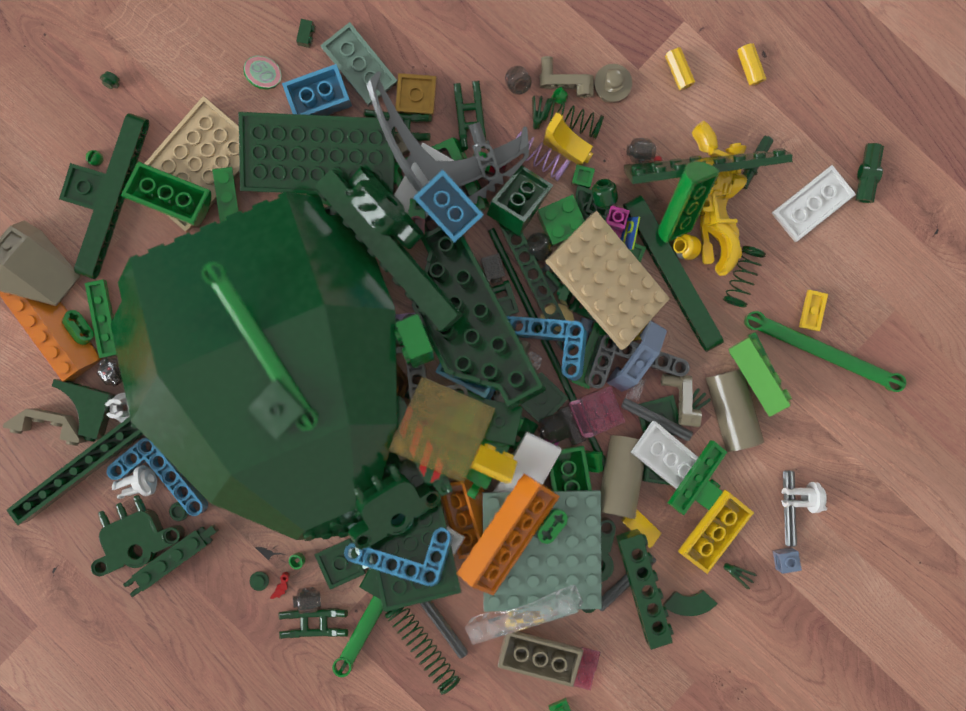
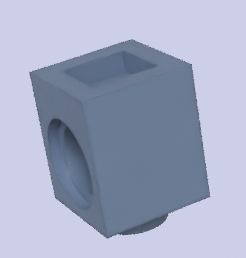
(787, 560)

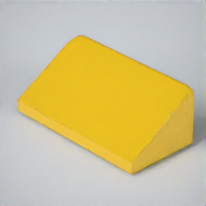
(644, 526)

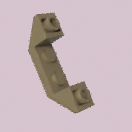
(23, 422)

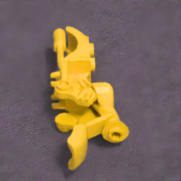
(714, 214)

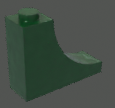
(90, 407)

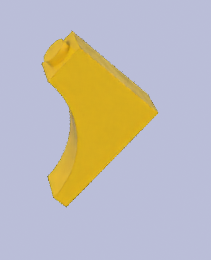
(566, 142)

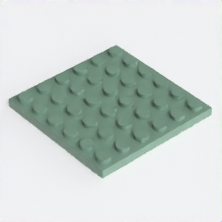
(565, 562)

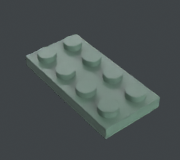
(357, 61)

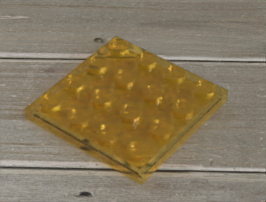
(442, 429)

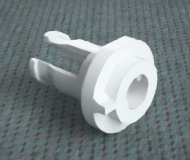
(116, 407)
(142, 481)
(812, 497)

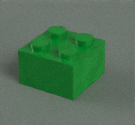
(560, 219)
(412, 335)

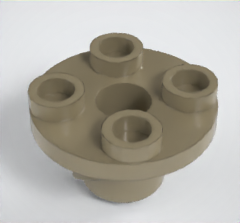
(613, 83)

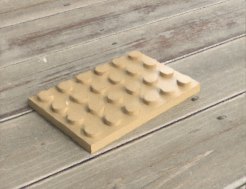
(196, 146)
(608, 280)

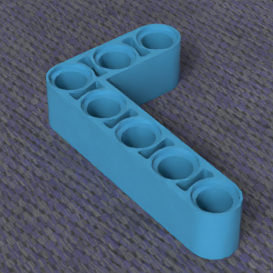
(565, 335)
(162, 472)
(403, 564)

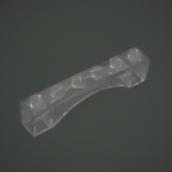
(552, 607)

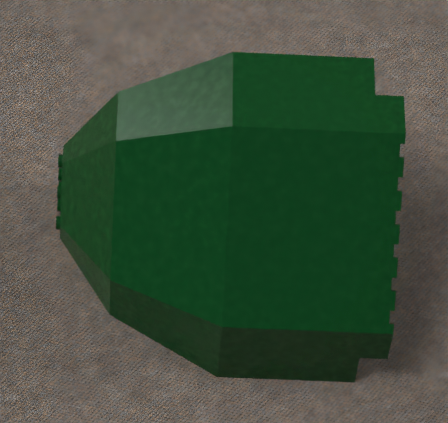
(196, 374)

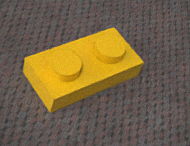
(813, 310)

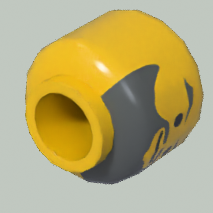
(687, 247)

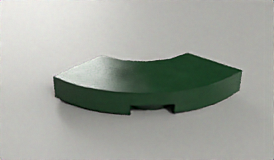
(690, 604)

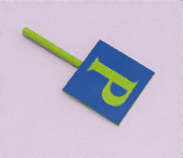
(630, 232)

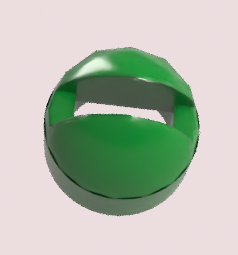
(560, 95)
(97, 158)
(292, 562)

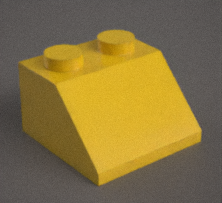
(494, 464)

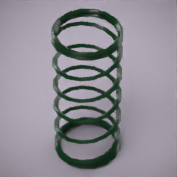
(597, 128)
(755, 252)

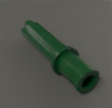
(764, 145)

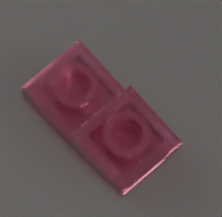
(587, 668)

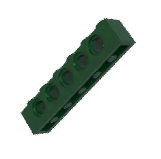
(661, 634)

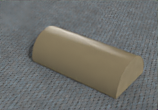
(734, 410)
(621, 478)
(540, 658)

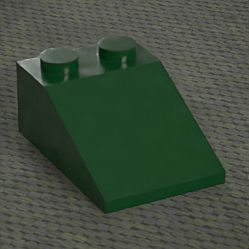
(519, 199)

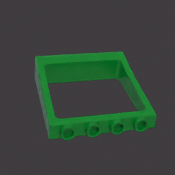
(456, 153)

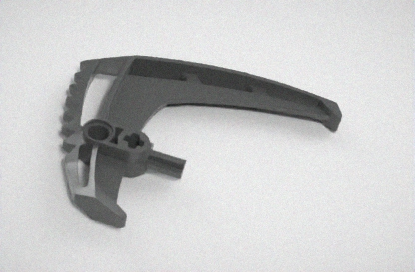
(459, 171)

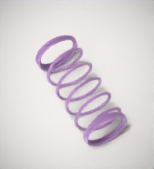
(559, 173)

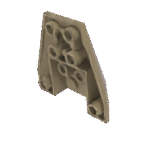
(33, 265)

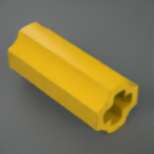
(751, 64)
(680, 68)

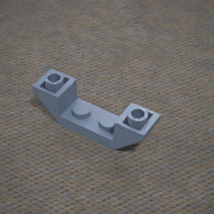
(641, 359)

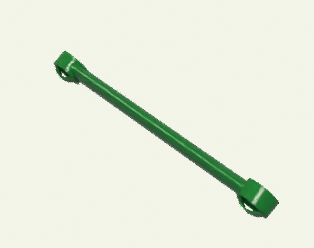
(255, 336)
(825, 351)
(359, 636)

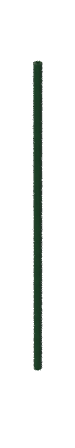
(531, 313)

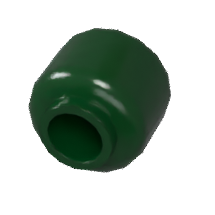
(604, 193)

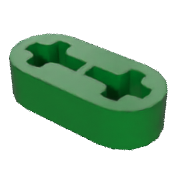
(77, 327)
(556, 529)

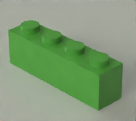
(760, 376)

